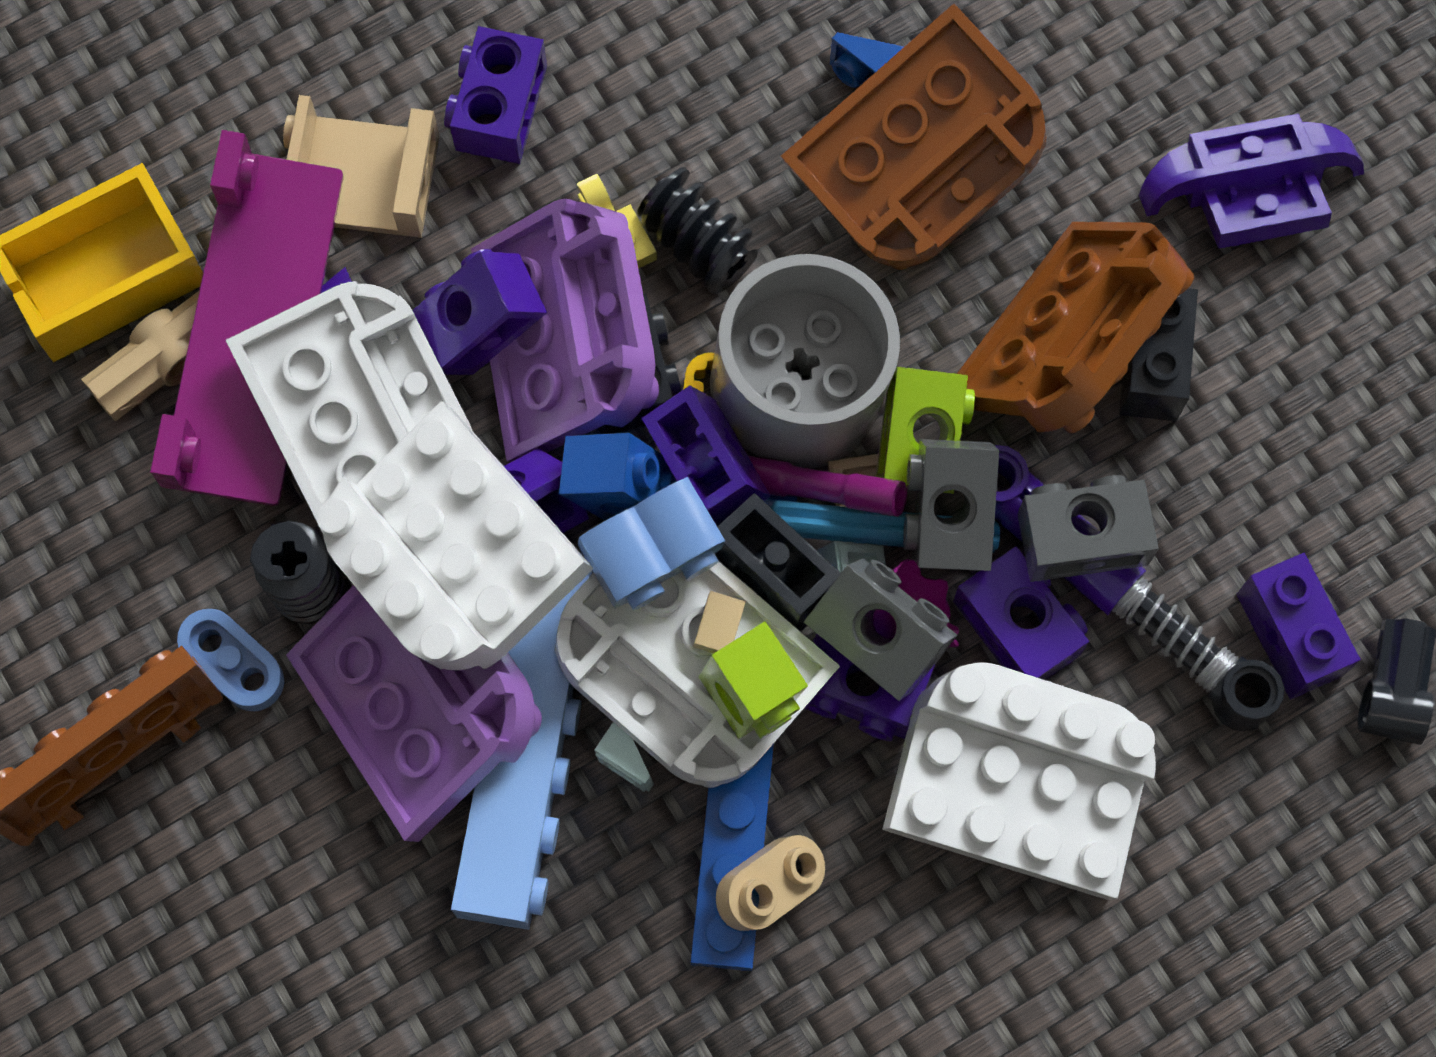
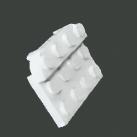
(341, 382)
(449, 546)
(647, 672)
(1023, 776)

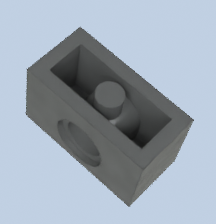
(967, 537)
(1060, 551)
(846, 623)

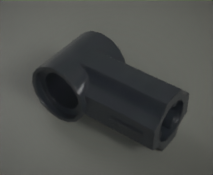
(1397, 696)

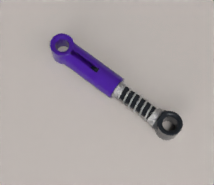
(1130, 596)

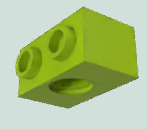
(908, 398)
(754, 682)

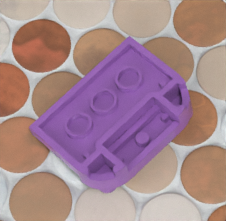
(593, 348)
(408, 725)

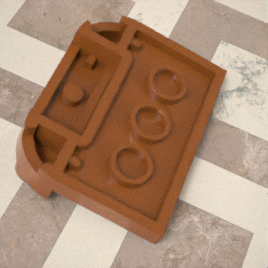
(924, 144)
(1077, 324)
(111, 735)

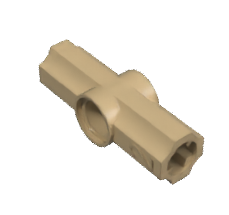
(146, 363)

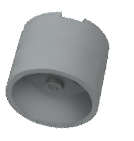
(829, 326)

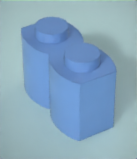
(651, 544)

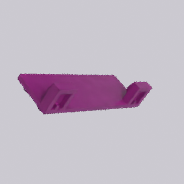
(261, 260)

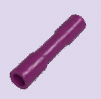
(852, 490)

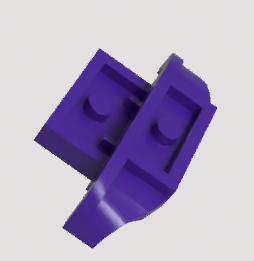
(1254, 177)

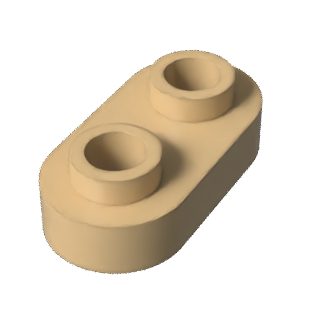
(774, 878)

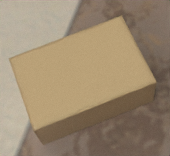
(718, 622)

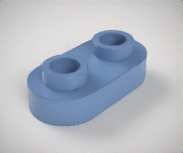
(233, 660)

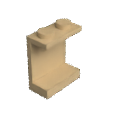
(382, 166)

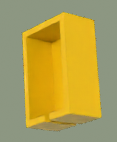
(97, 263)

